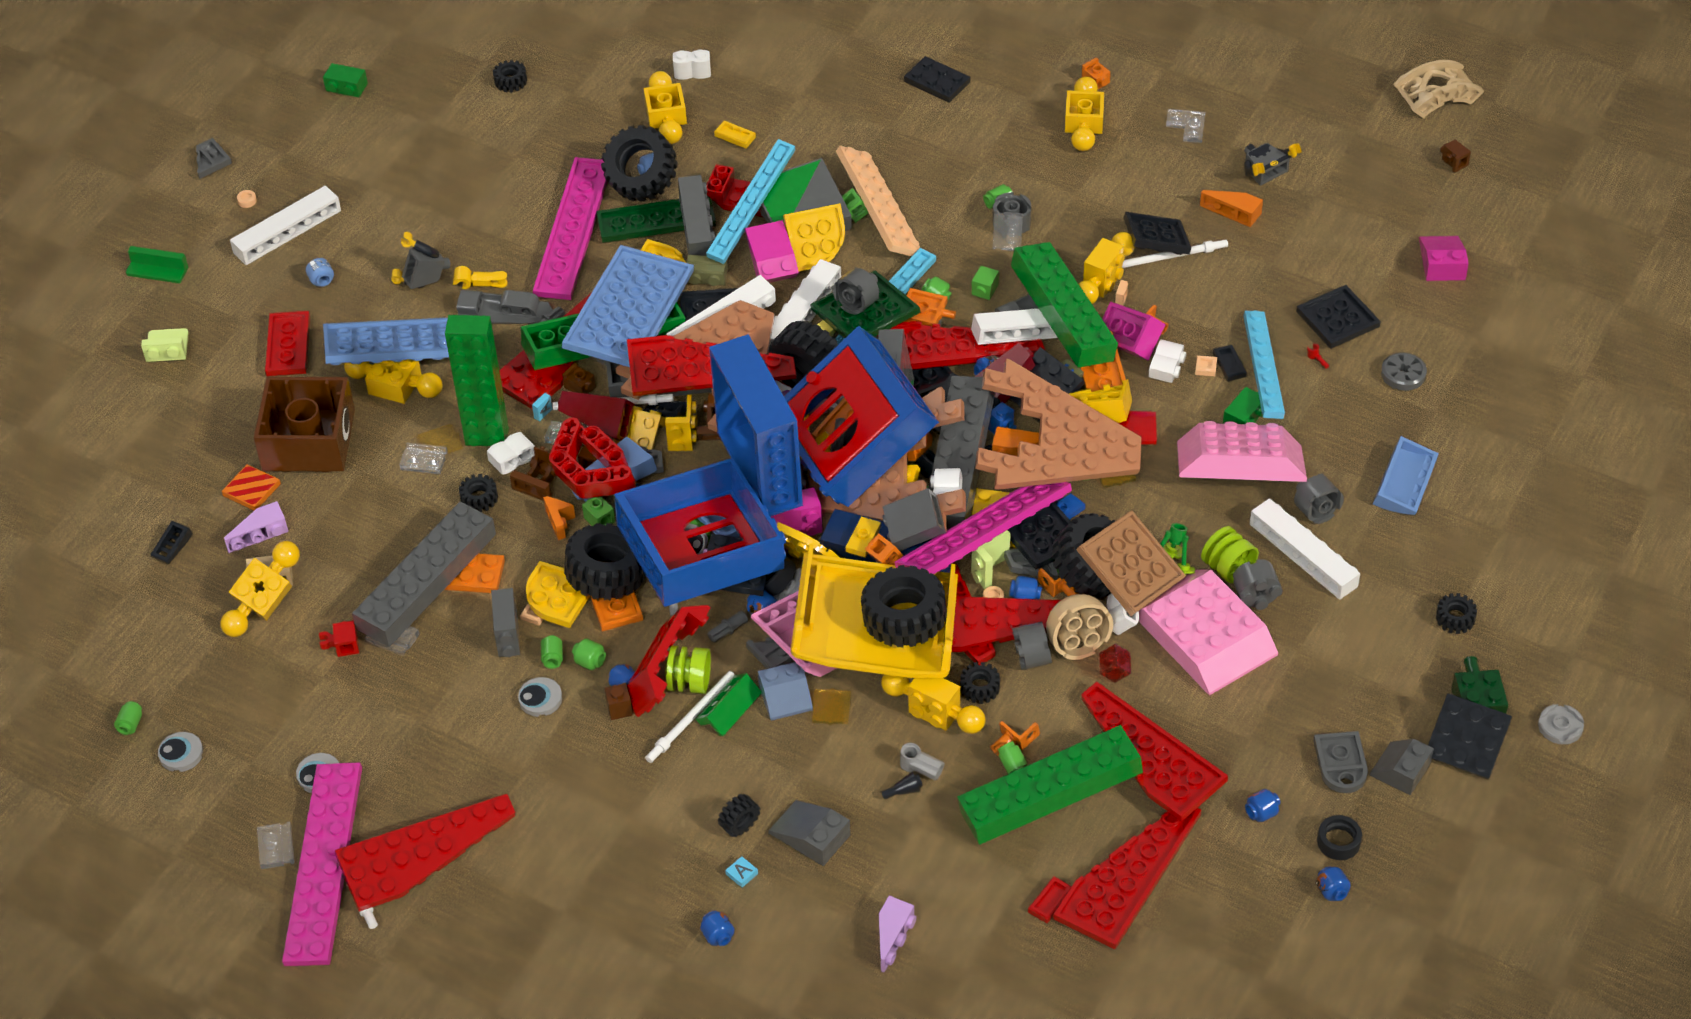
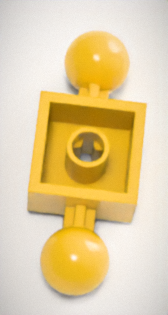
(665, 106)
(1084, 113)
(1105, 265)
(395, 379)
(284, 555)
(935, 702)

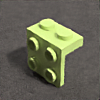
(165, 345)
(988, 556)

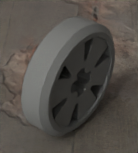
(1412, 375)

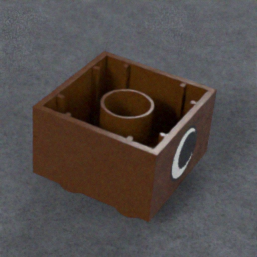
(304, 424)

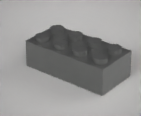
(696, 214)

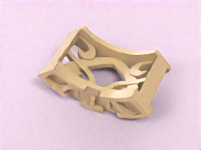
(1430, 97)

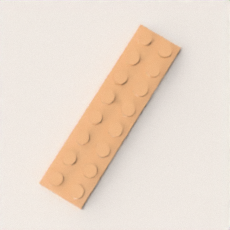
(878, 201)

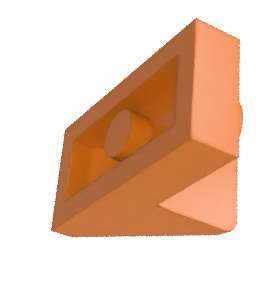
(558, 514)

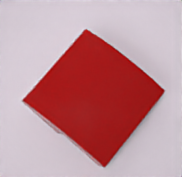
(1143, 424)

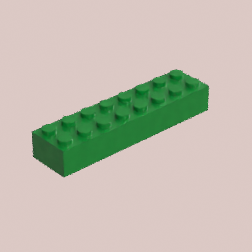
(1064, 304)
(544, 339)
(476, 379)
(1050, 784)

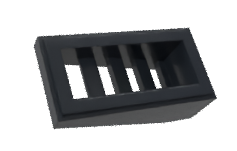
(672, 409)
(170, 532)

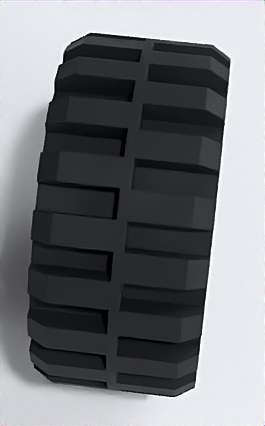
(627, 144)
(806, 344)
(1070, 563)
(601, 578)
(905, 625)

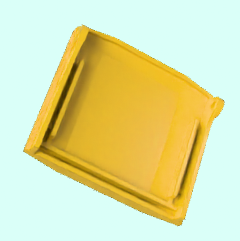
(832, 627)

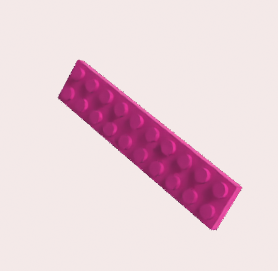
(571, 230)
(983, 526)
(319, 875)

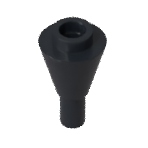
(907, 785)

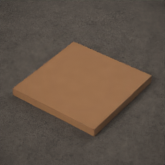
(1131, 563)

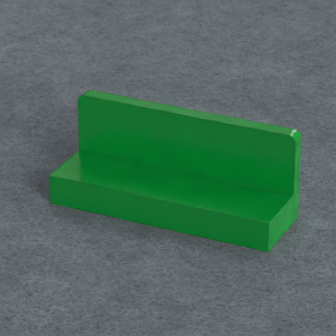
(156, 264)
(730, 704)

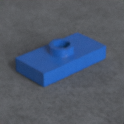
(1071, 506)

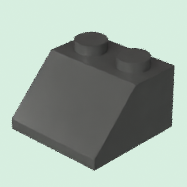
(1403, 764)

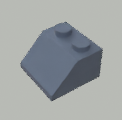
(785, 691)

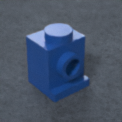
(1001, 417)

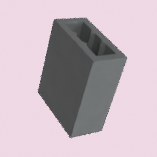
(913, 519)
(505, 622)

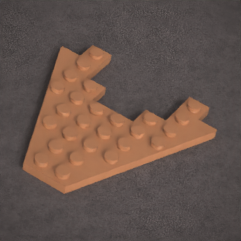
(729, 323)
(1072, 436)
(893, 483)

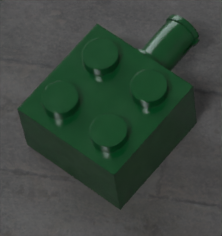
(1480, 686)

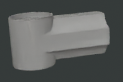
(920, 762)

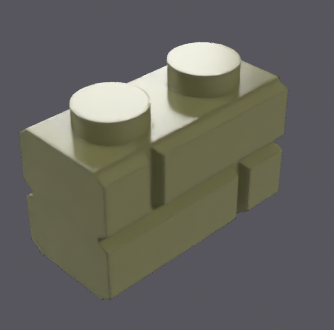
(707, 271)

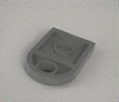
(1340, 758)

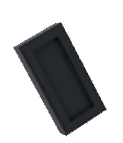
(1229, 363)

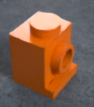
(1097, 72)
(883, 550)

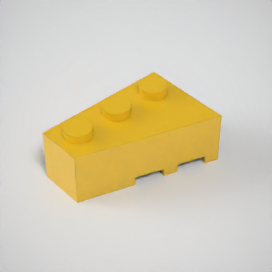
(1110, 401)

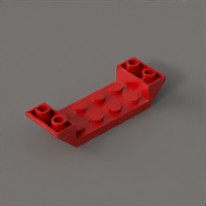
(725, 189)
(646, 687)

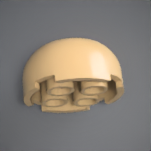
(1077, 620)

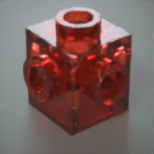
(1115, 663)

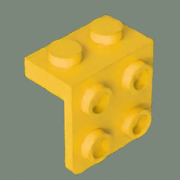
(644, 427)
(681, 430)

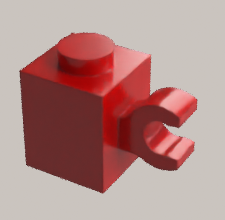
(343, 639)

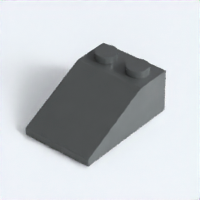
(812, 830)

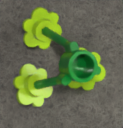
(1176, 536)

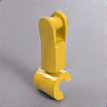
(493, 279)

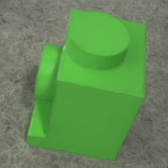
(855, 205)

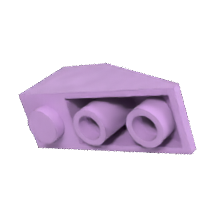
(258, 526)
(894, 922)

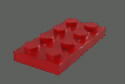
(287, 343)

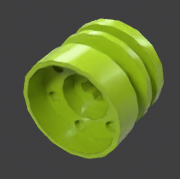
(1228, 551)
(685, 669)

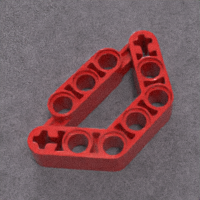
(594, 482)

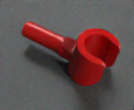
(1314, 354)

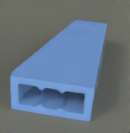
(637, 459)

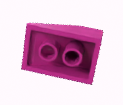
(771, 251)
(1443, 258)
(1133, 330)
(804, 518)

